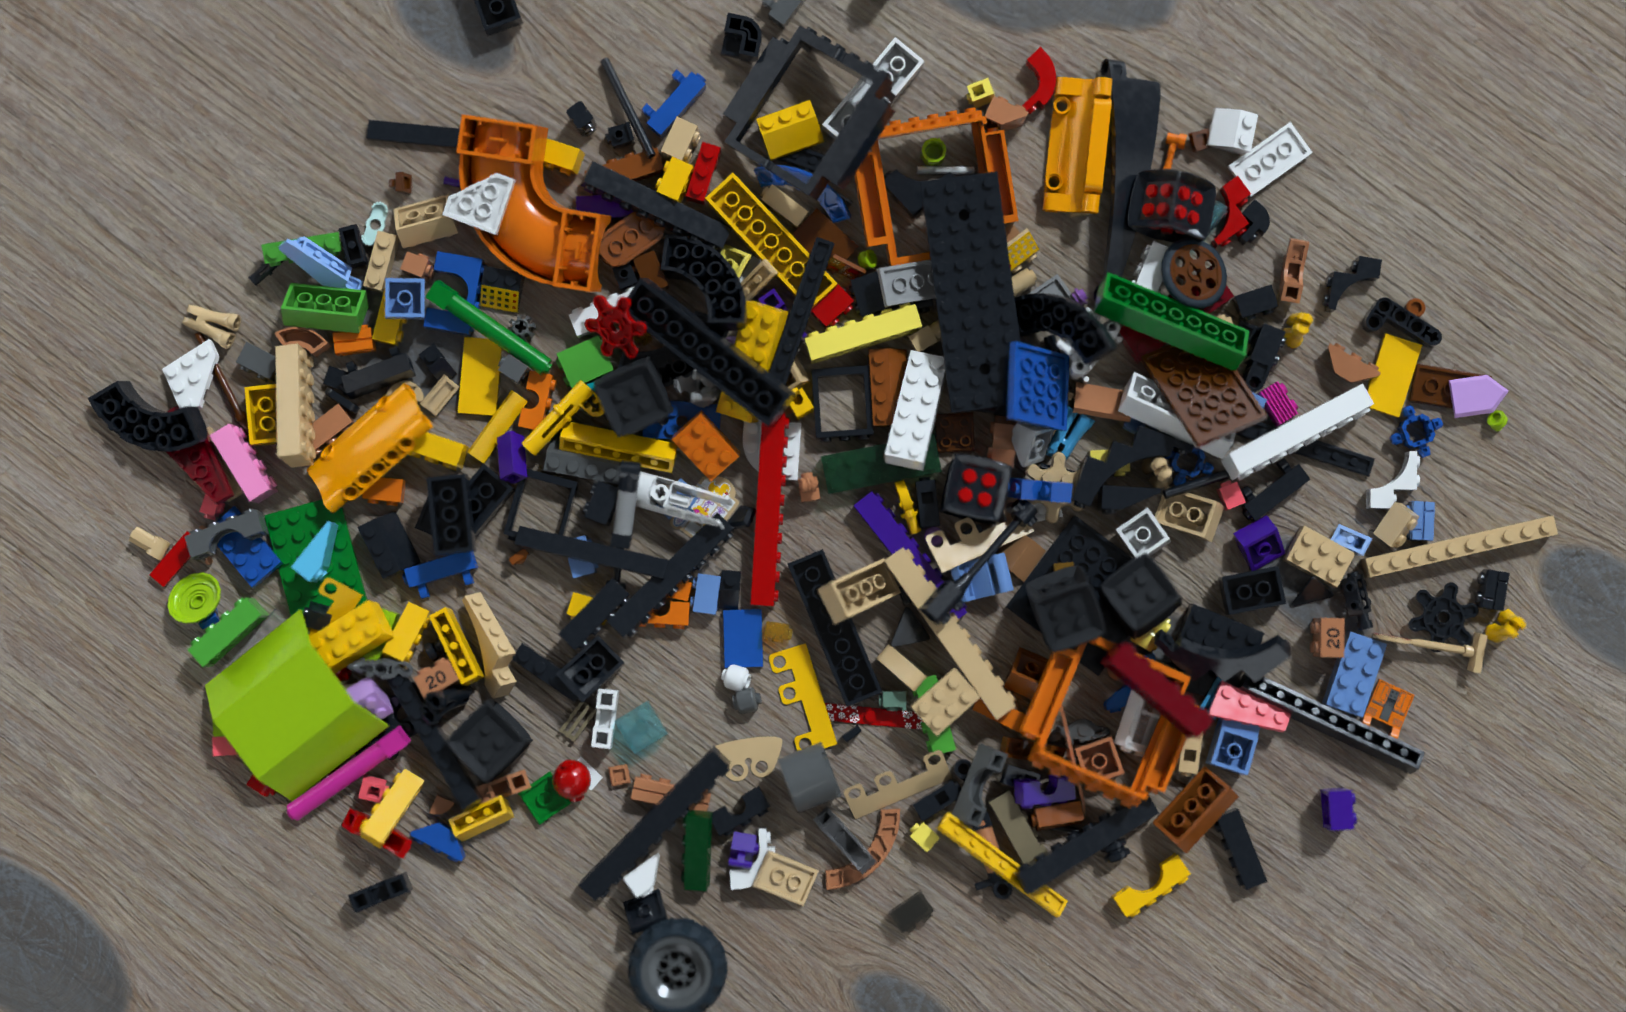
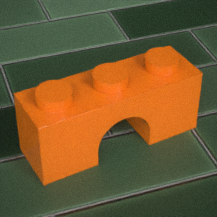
(543, 386)
(677, 616)

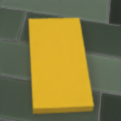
(1397, 364)
(479, 377)

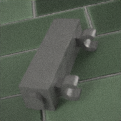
(782, 11)

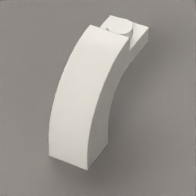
(744, 878)

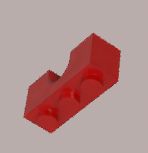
(703, 172)

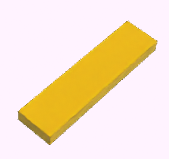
(497, 426)

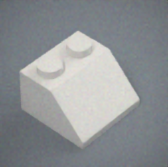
(1232, 130)
(643, 877)

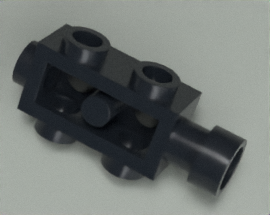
(1354, 599)

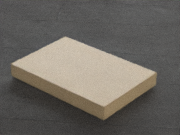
(785, 878)

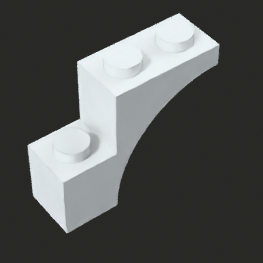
(1405, 481)

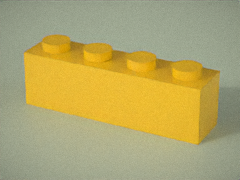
(456, 646)
(392, 808)

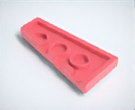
(1239, 706)

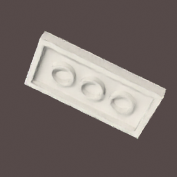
(1270, 159)

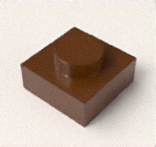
(1199, 140)

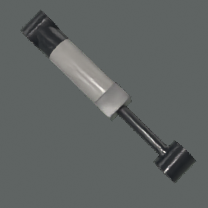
(625, 510)

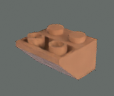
(1004, 115)

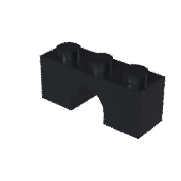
(756, 804)
(380, 892)

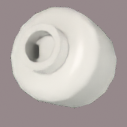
(736, 677)

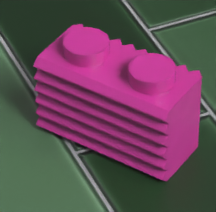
(1278, 404)

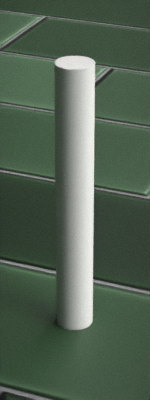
(944, 170)

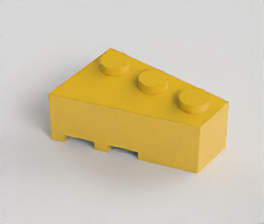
(407, 634)

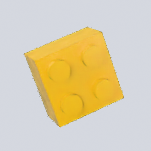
(675, 179)

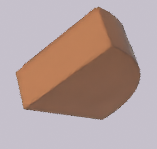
(441, 805)

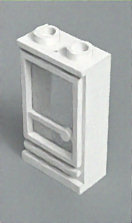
(1136, 725)

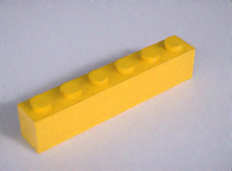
(607, 445)

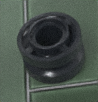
(1116, 851)

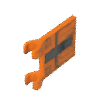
(1388, 706)

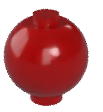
(571, 780)

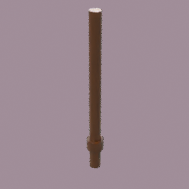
(240, 415)

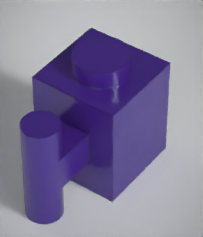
(743, 848)

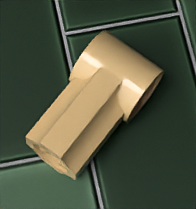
(154, 545)

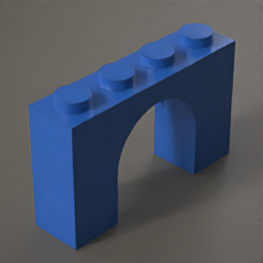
(470, 270)

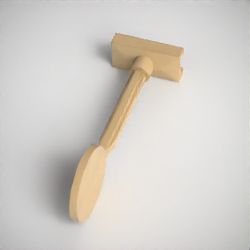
(1474, 652)

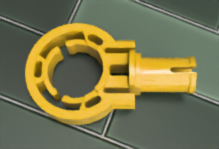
(907, 505)

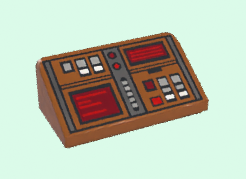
(845, 267)

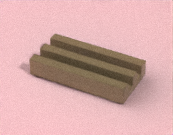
(568, 734)

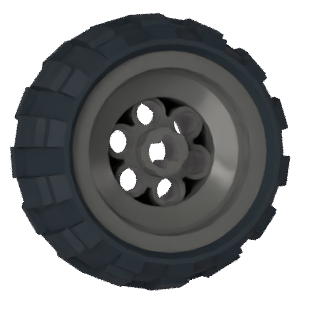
(688, 940)

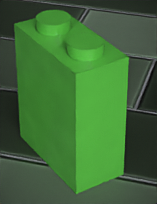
(584, 362)

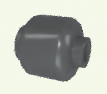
(746, 700)

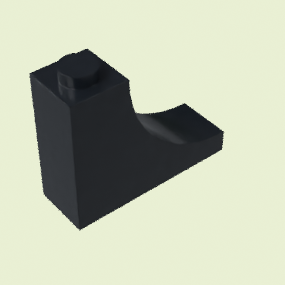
(906, 191)

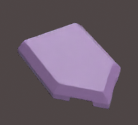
(1475, 395)

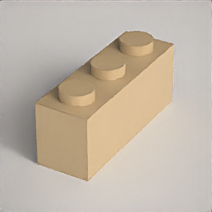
(381, 261)

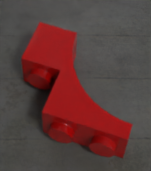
(1234, 194)
(395, 843)

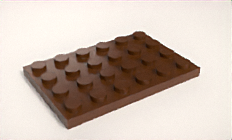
(1203, 394)

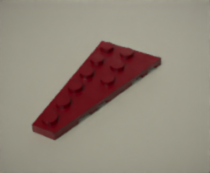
(204, 468)

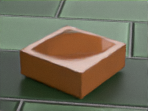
(519, 557)

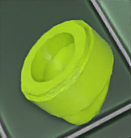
(867, 259)
(1497, 420)

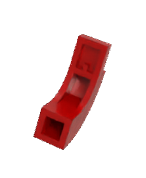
(1045, 72)

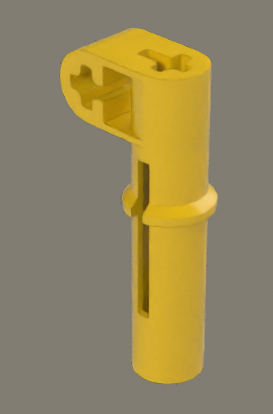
(561, 415)

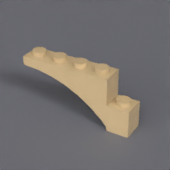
(494, 646)

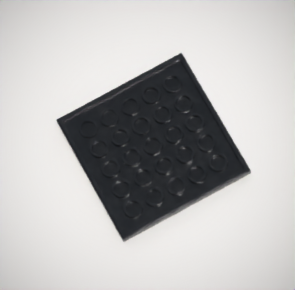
(1099, 561)

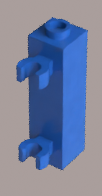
(677, 103)
(440, 569)

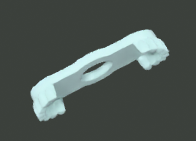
(379, 212)

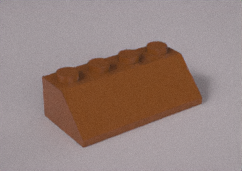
(887, 373)

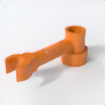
(1174, 141)

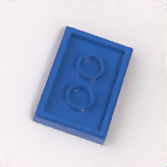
(743, 638)

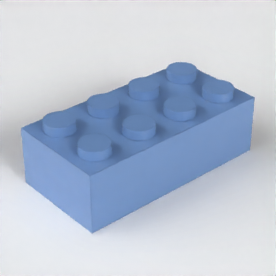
(1354, 674)

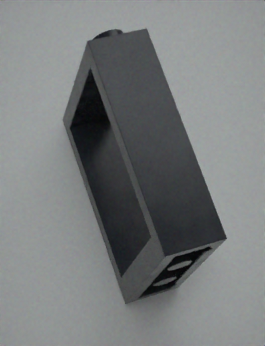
(843, 435)
(545, 478)

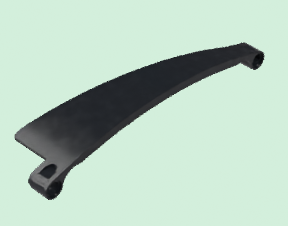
(1134, 134)

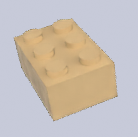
(1318, 556)
(945, 701)

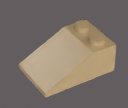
(1190, 515)

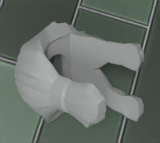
(692, 385)

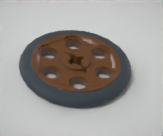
(1183, 293)

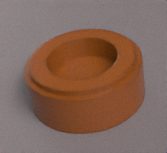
(1415, 306)

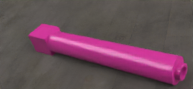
(348, 773)

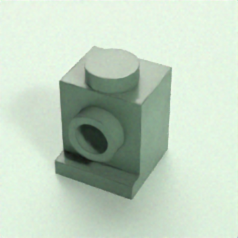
(893, 700)

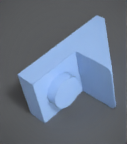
(1351, 540)

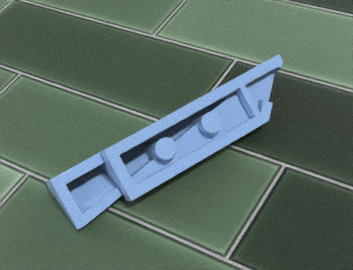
(320, 264)

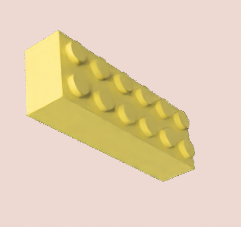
(863, 334)

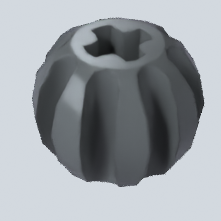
(518, 323)

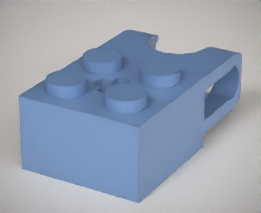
(1243, 742)

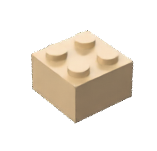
(681, 141)

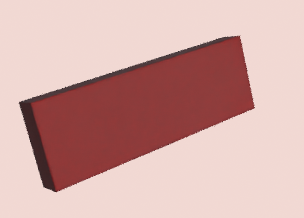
(172, 562)

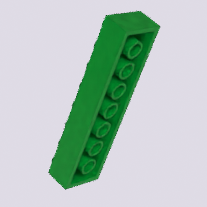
(1171, 321)

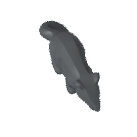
(384, 667)
(1079, 729)

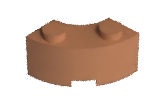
(305, 338)
(1002, 447)

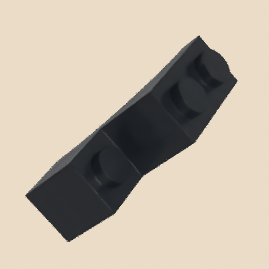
(1363, 270)

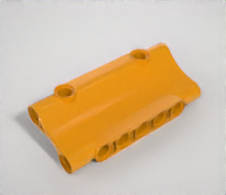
(1078, 145)
(366, 444)

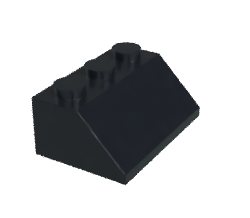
(389, 545)

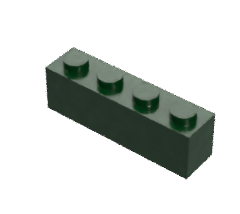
(697, 850)

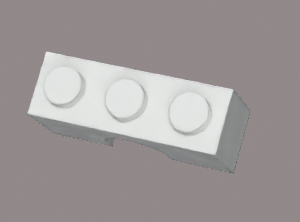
(606, 715)

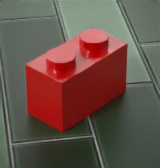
(832, 307)

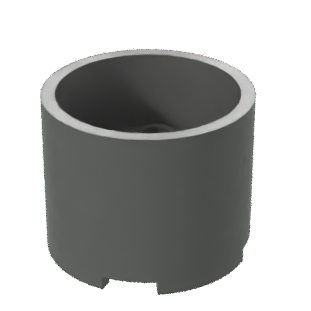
(809, 777)

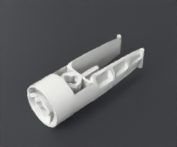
(651, 488)

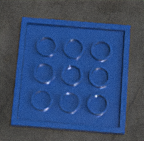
(1038, 386)

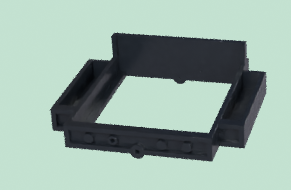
(855, 137)

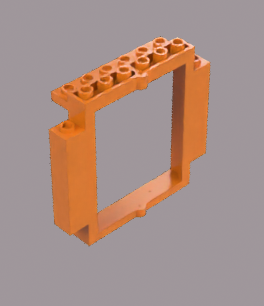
(870, 182)
(1158, 758)

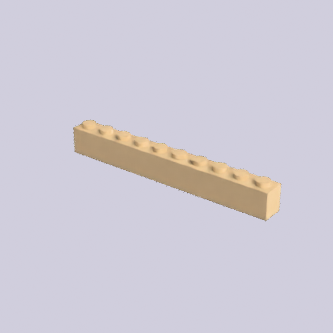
(1459, 546)
(951, 636)

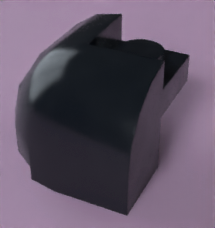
(741, 38)

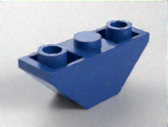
(440, 839)

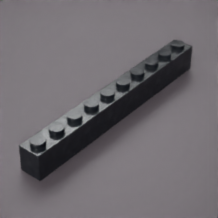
(1335, 724)
(655, 823)

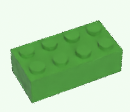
(324, 308)
(228, 631)

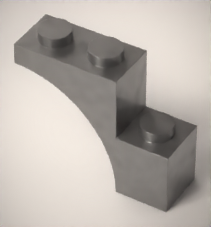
(845, 840)

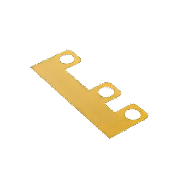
(344, 601)
(809, 692)

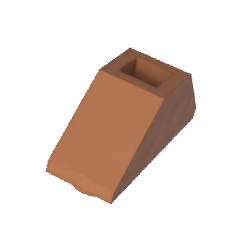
(1350, 366)

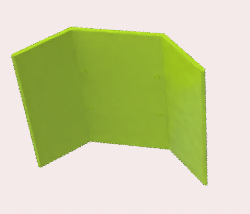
(288, 711)

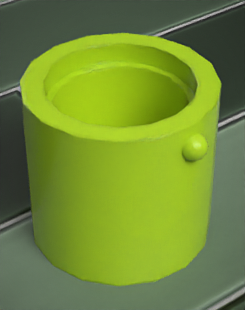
(933, 152)

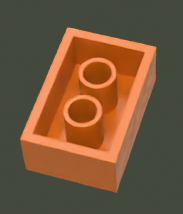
(706, 445)

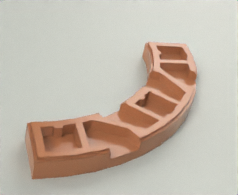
(879, 849)

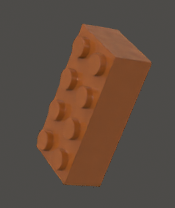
(1195, 809)

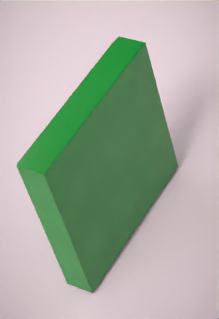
(543, 799)

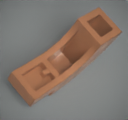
(1292, 271)
(504, 786)

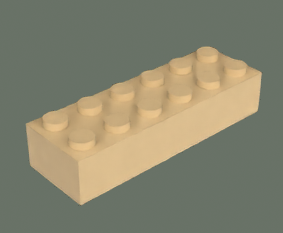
(294, 405)

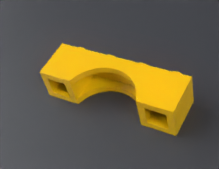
(1171, 872)

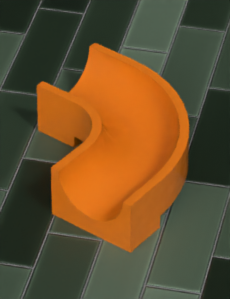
(536, 232)

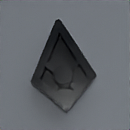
(742, 517)

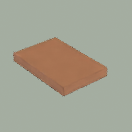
(1098, 401)

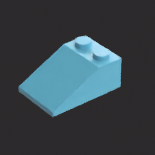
(317, 556)

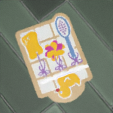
(708, 508)

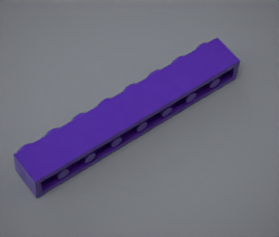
(894, 537)

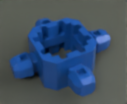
(1429, 426)
(1206, 467)

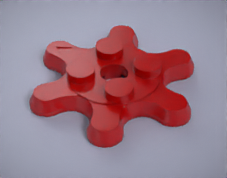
(605, 326)

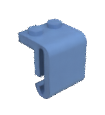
(989, 580)

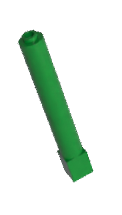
(449, 300)

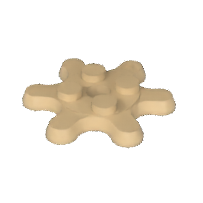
(1058, 473)

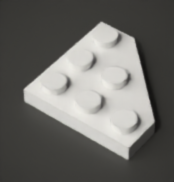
(482, 203)
(192, 375)

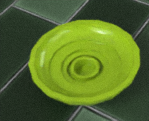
(194, 598)

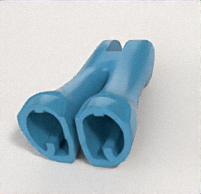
(1082, 425)

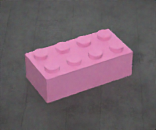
(244, 463)

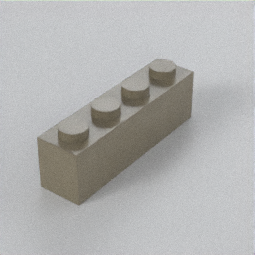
(1016, 827)

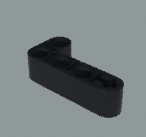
(1404, 326)

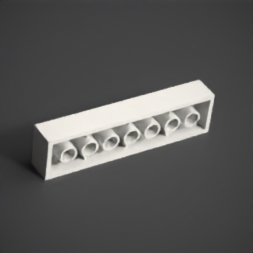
(1301, 430)

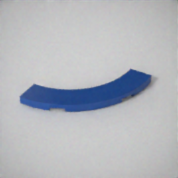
(828, 199)

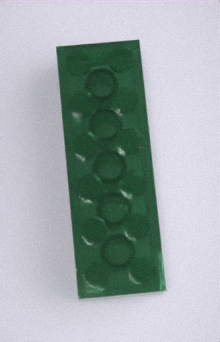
(867, 468)

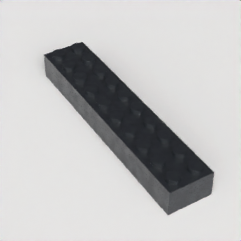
(709, 352)

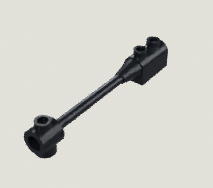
(950, 593)

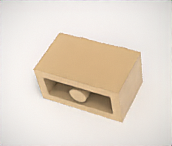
(1396, 525)

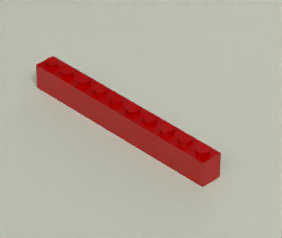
(768, 513)

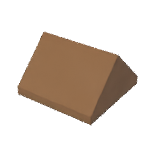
(1022, 556)

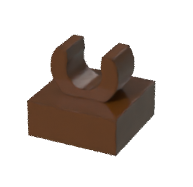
(402, 183)

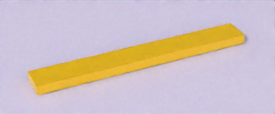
(998, 862)

